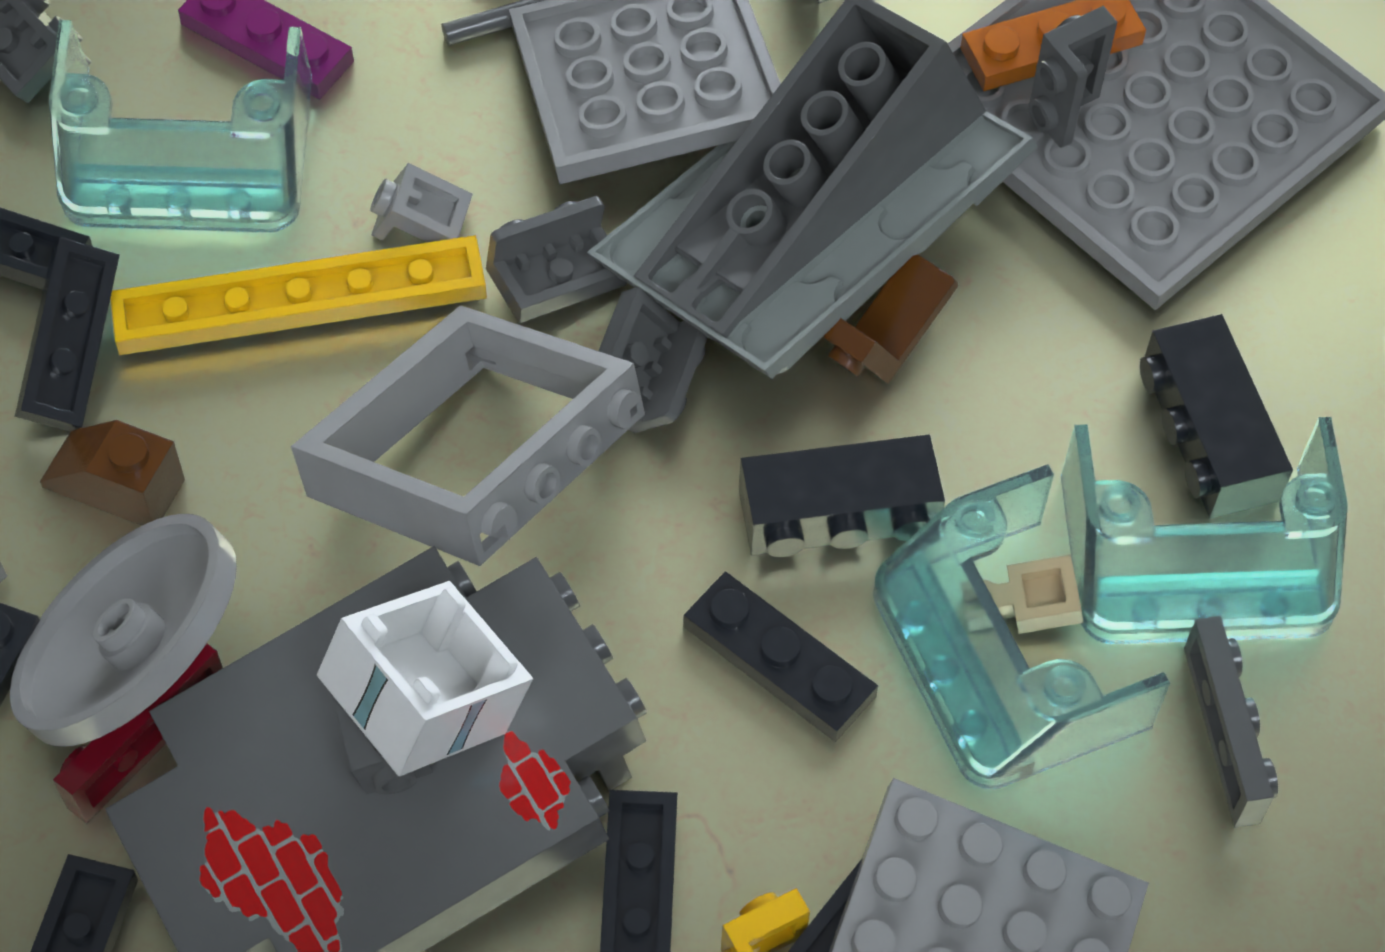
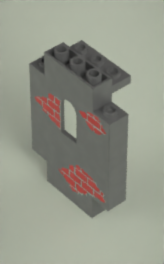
(283, 851)

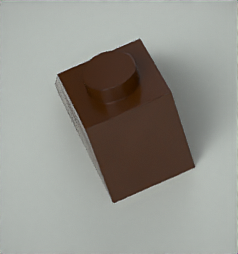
(117, 471)

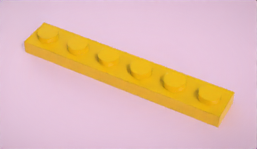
(297, 295)

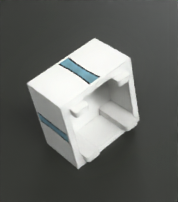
(423, 677)

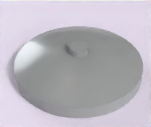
(123, 630)

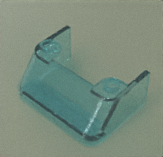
(179, 171)
(1155, 580)
(974, 679)

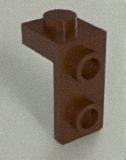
(893, 320)

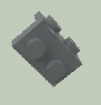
(1070, 72)
(545, 259)
(662, 353)

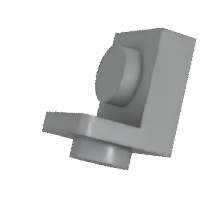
(420, 206)

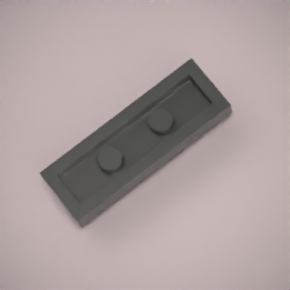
(1230, 721)

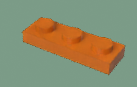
(1012, 48)

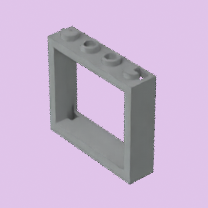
(342, 449)

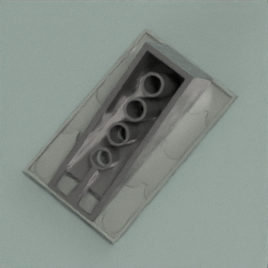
(822, 193)

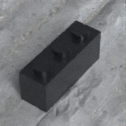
(1215, 416)
(839, 495)

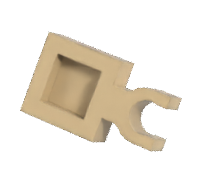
(1039, 594)

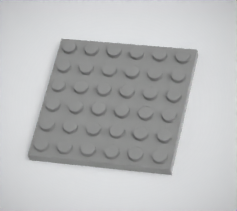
(1188, 137)

